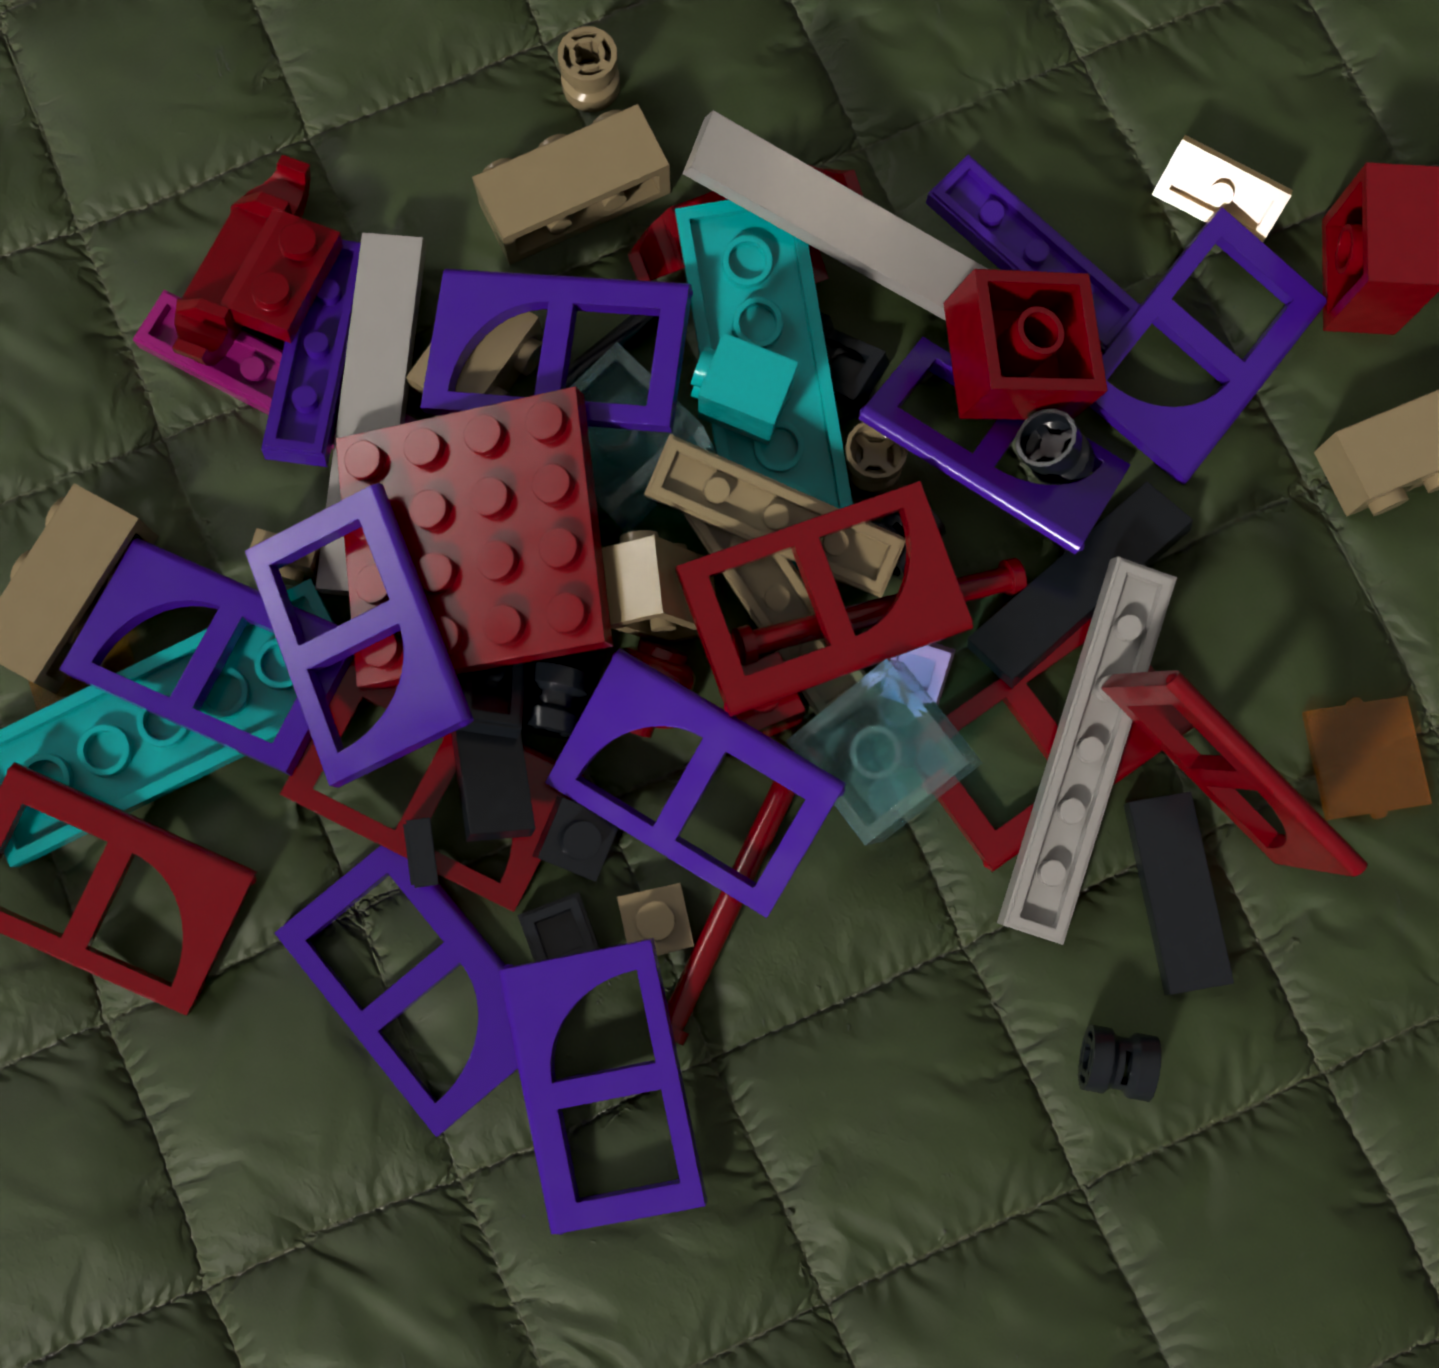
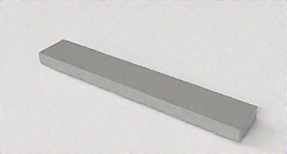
(825, 214)
(375, 362)
(1085, 753)

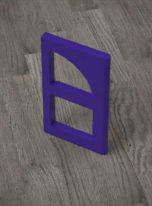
(479, 301)
(1185, 435)
(1056, 511)
(159, 581)
(428, 693)
(641, 697)
(537, 1004)
(493, 1049)

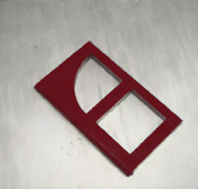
(923, 612)
(425, 801)
(1308, 838)
(1004, 843)
(203, 882)

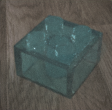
(625, 457)
(888, 749)

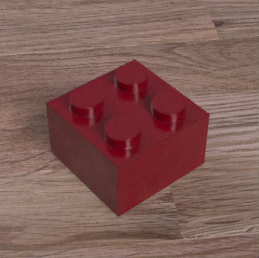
(1381, 249)
(1024, 344)

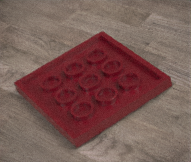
(496, 528)

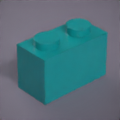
(742, 387)

